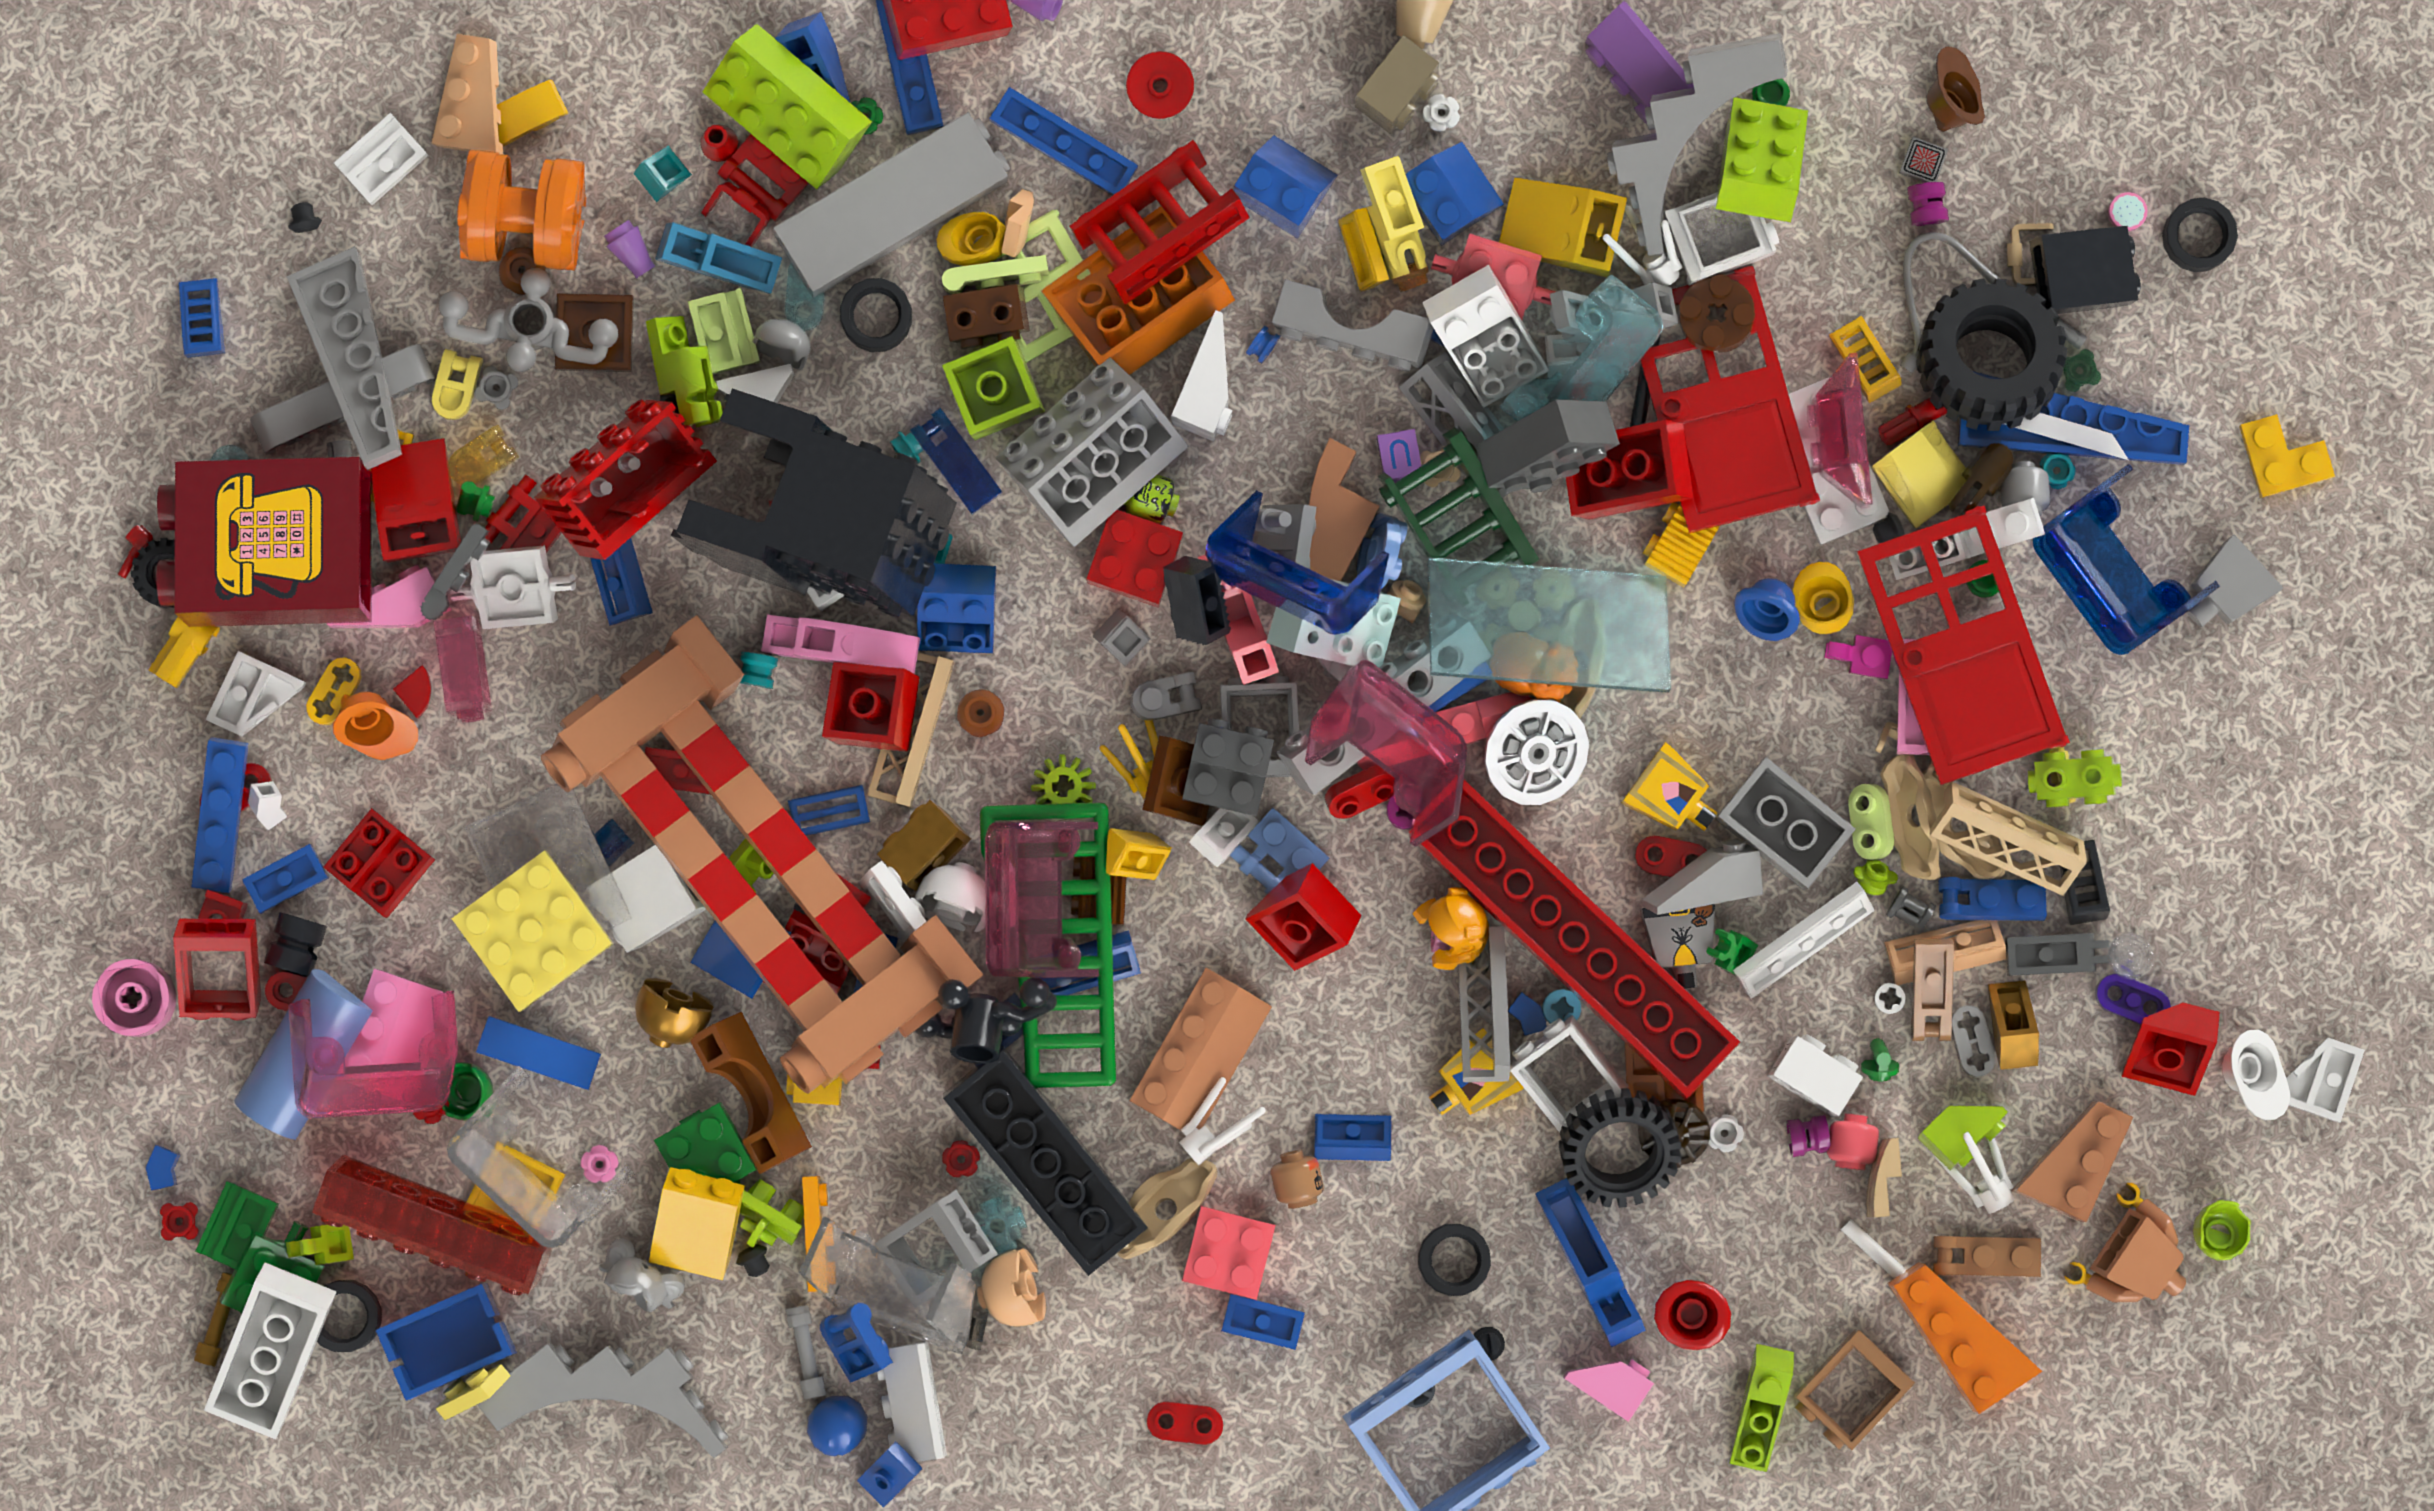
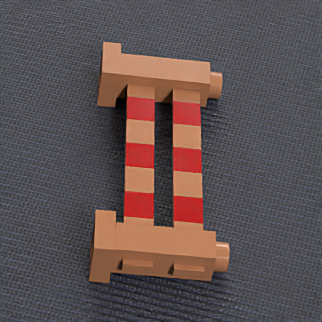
(665, 697)

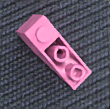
(399, 603)

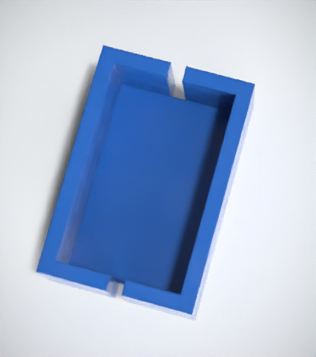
(446, 1341)

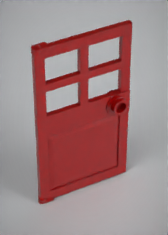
(1736, 430)
(1979, 681)

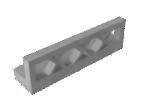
(1451, 395)
(1499, 1012)

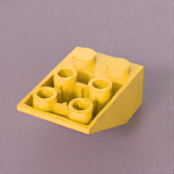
(1563, 224)

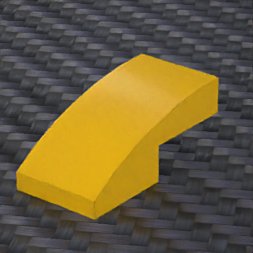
(529, 111)

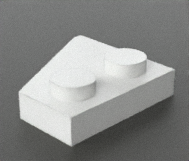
(251, 694)
(2325, 1079)

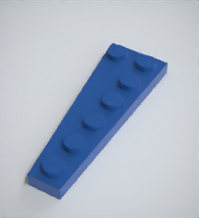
(2138, 434)

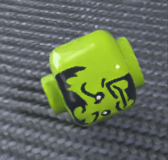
(1154, 500)

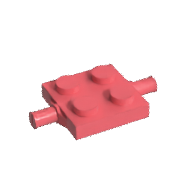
(1512, 267)

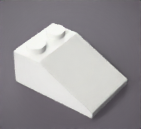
(1204, 397)

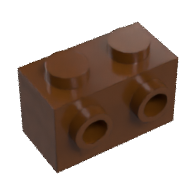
(986, 314)

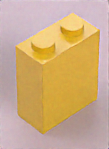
(696, 1223)

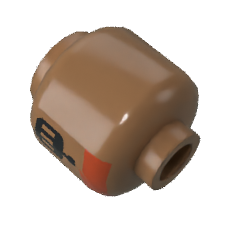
(1297, 1179)

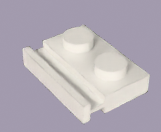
(381, 159)

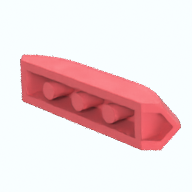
(1473, 719)

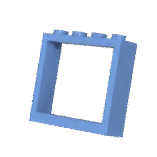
(1417, 1381)

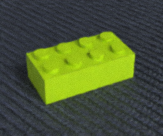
(786, 106)

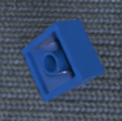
(1452, 192)

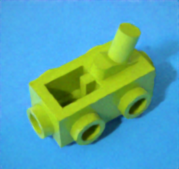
(2087, 778)

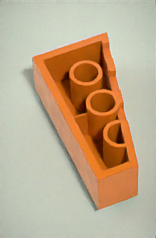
(1965, 1343)

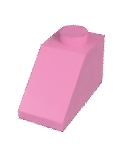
(1614, 1385)

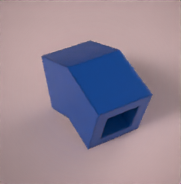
(1528, 1013)
(161, 1168)

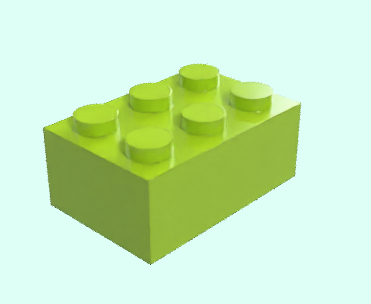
(1762, 159)

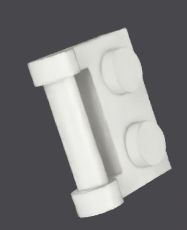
(886, 889)

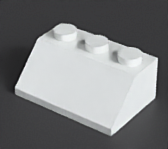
(913, 1402)

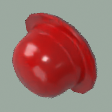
(1692, 1315)

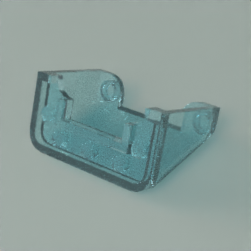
(1621, 334)

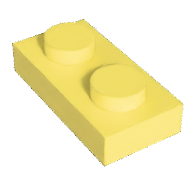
(476, 1389)

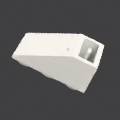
(1485, 336)

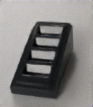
(2092, 913)

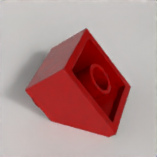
(1304, 917)

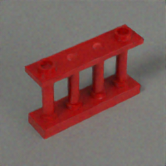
(1176, 247)

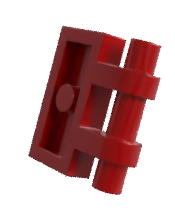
(534, 528)

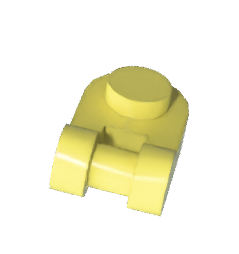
(450, 397)

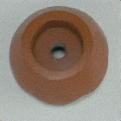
(510, 266)
(980, 725)

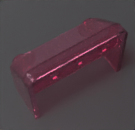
(1400, 737)
(1026, 899)
(331, 1090)

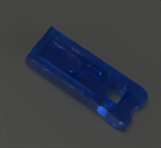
(957, 463)

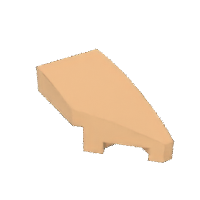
(1017, 222)

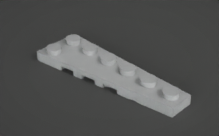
(344, 332)

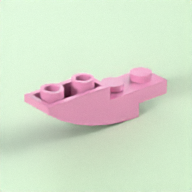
(838, 642)

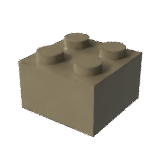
(1397, 85)

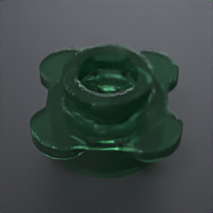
(2089, 376)

